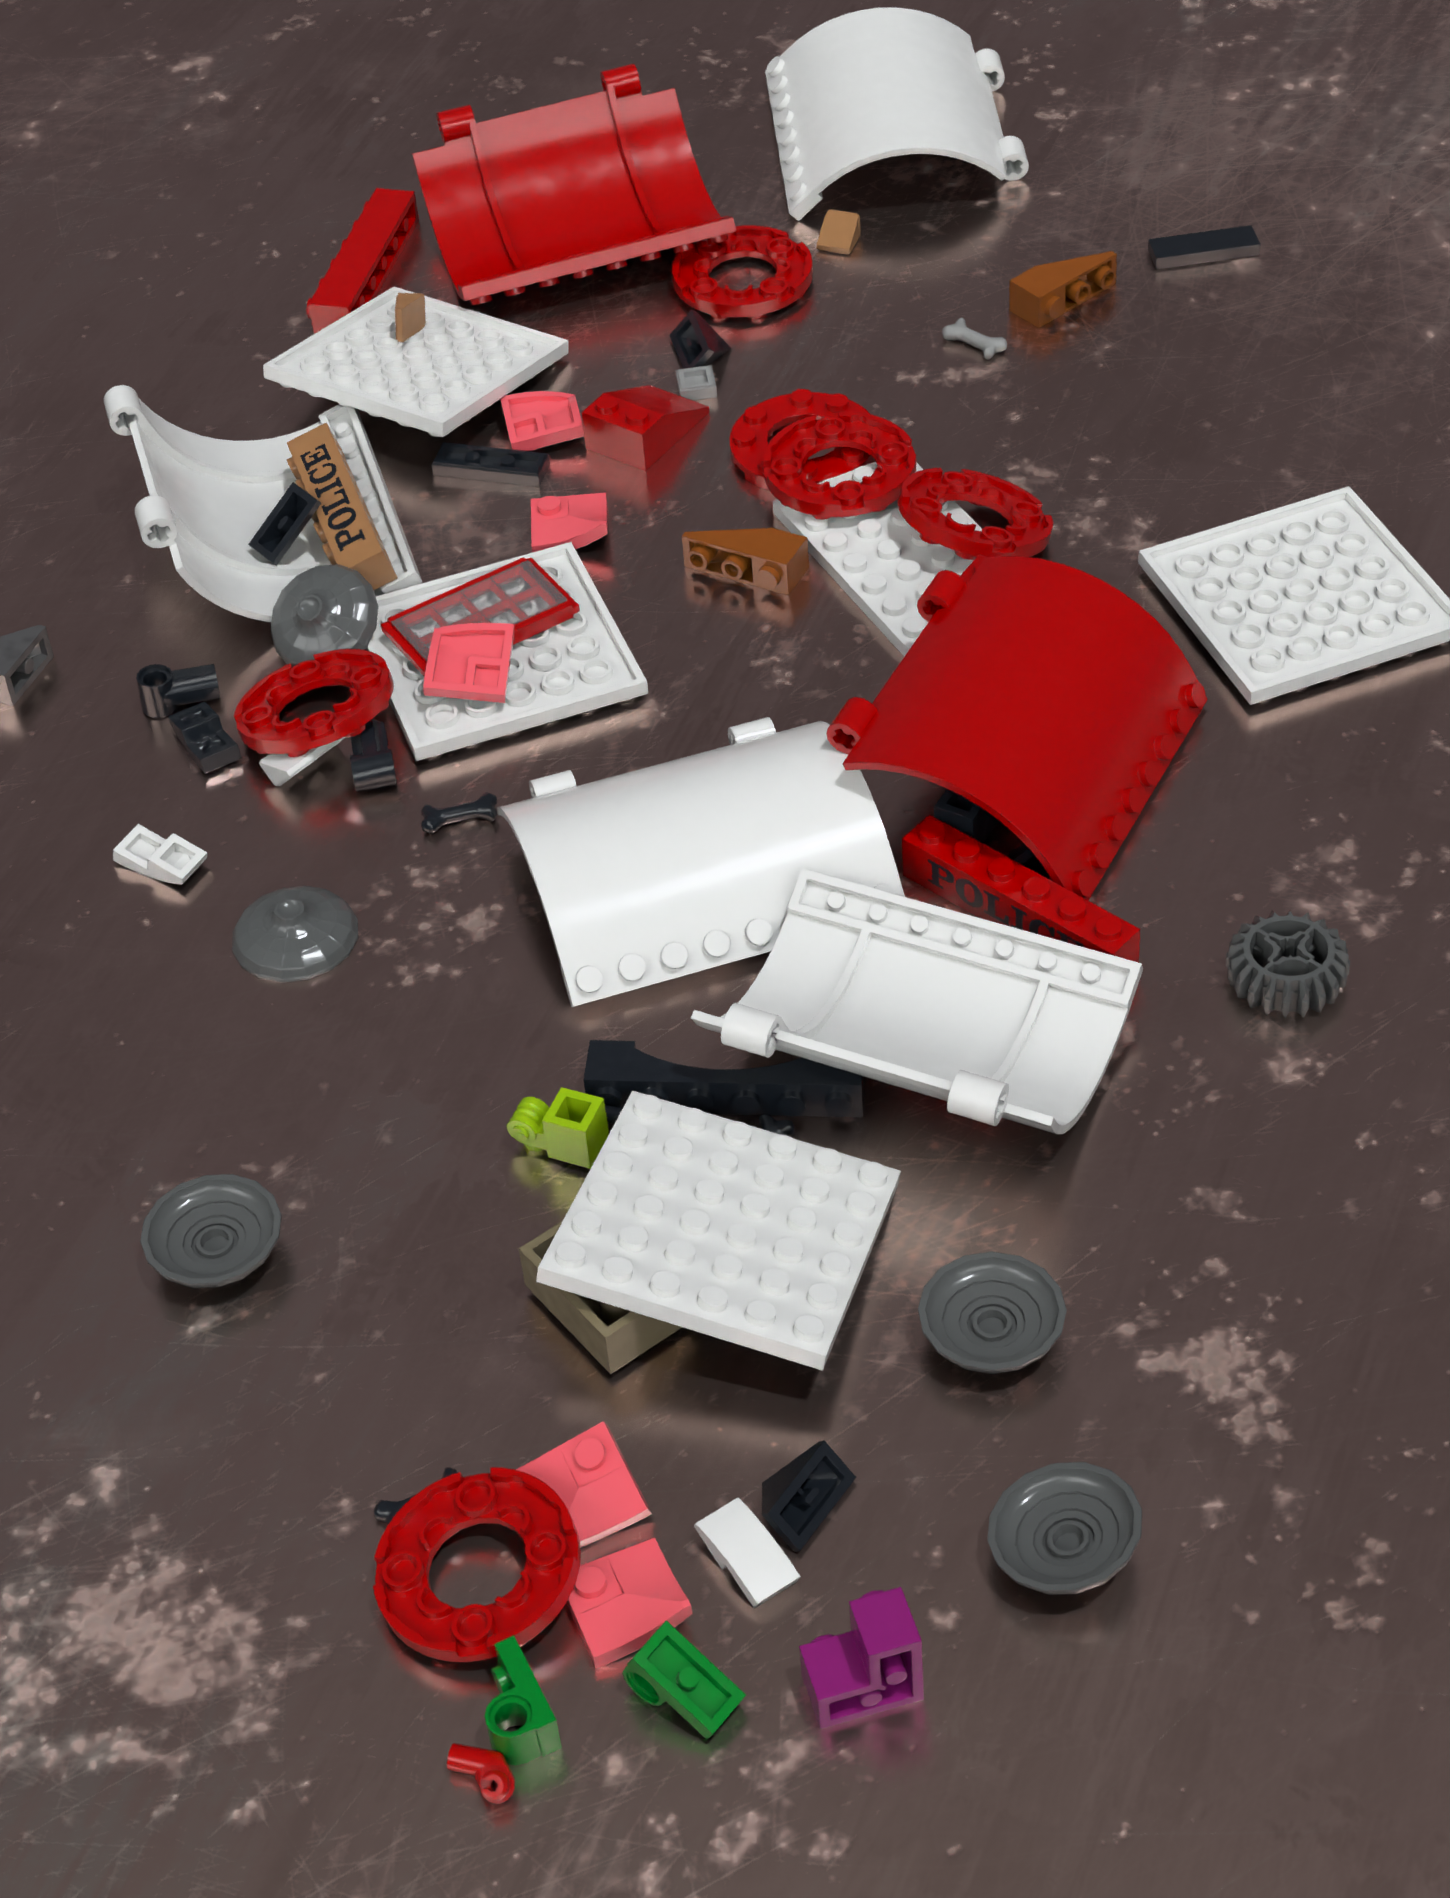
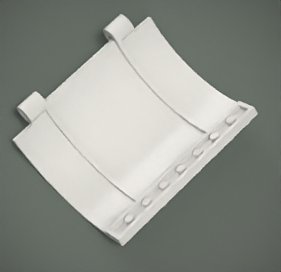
(880, 90)
(218, 493)
(694, 854)
(935, 1004)

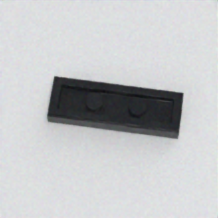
(1204, 247)
(490, 464)

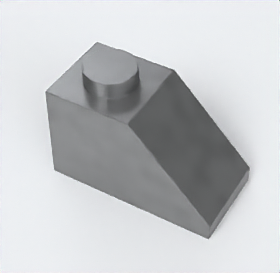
(22, 660)

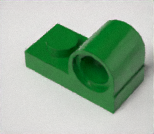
(678, 1673)
(519, 1704)

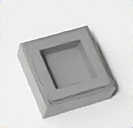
(696, 383)

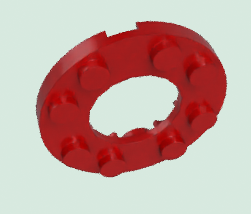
(773, 245)
(757, 424)
(800, 440)
(927, 489)
(260, 707)
(440, 1512)

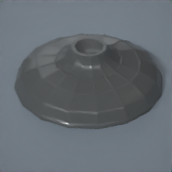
(323, 613)
(294, 934)
(211, 1230)
(992, 1312)
(1065, 1528)

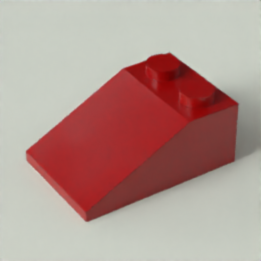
(639, 424)

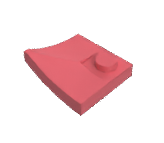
(541, 419)
(568, 519)
(470, 661)
(592, 1483)
(625, 1600)

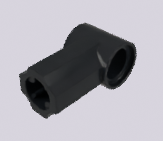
(166, 689)
(371, 758)

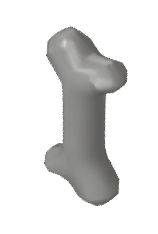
(961, 332)

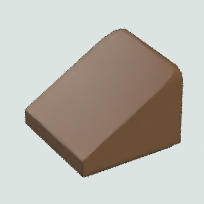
(839, 232)
(409, 315)

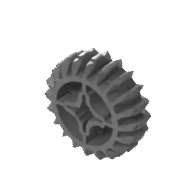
(1287, 963)

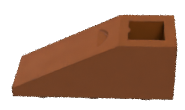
(1060, 286)
(750, 556)

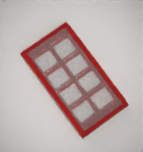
(511, 594)

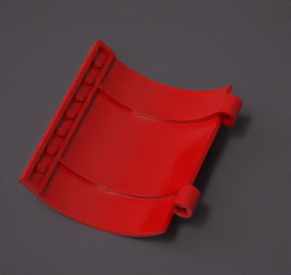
(564, 189)
(1035, 704)

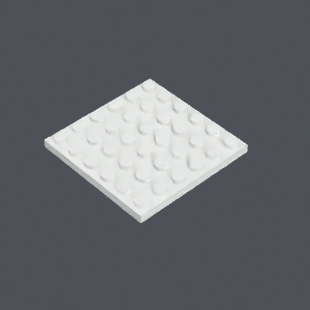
(428, 381)
(1300, 594)
(550, 674)
(722, 1229)

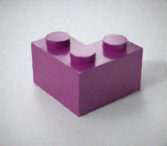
(870, 1666)

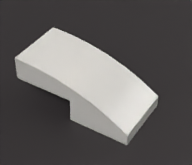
(159, 858)
(748, 1552)

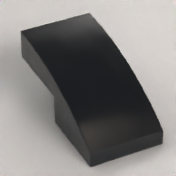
(204, 737)

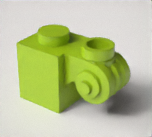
(568, 1130)

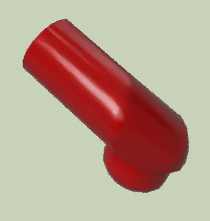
(487, 1766)

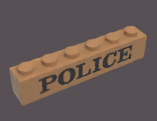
(343, 515)

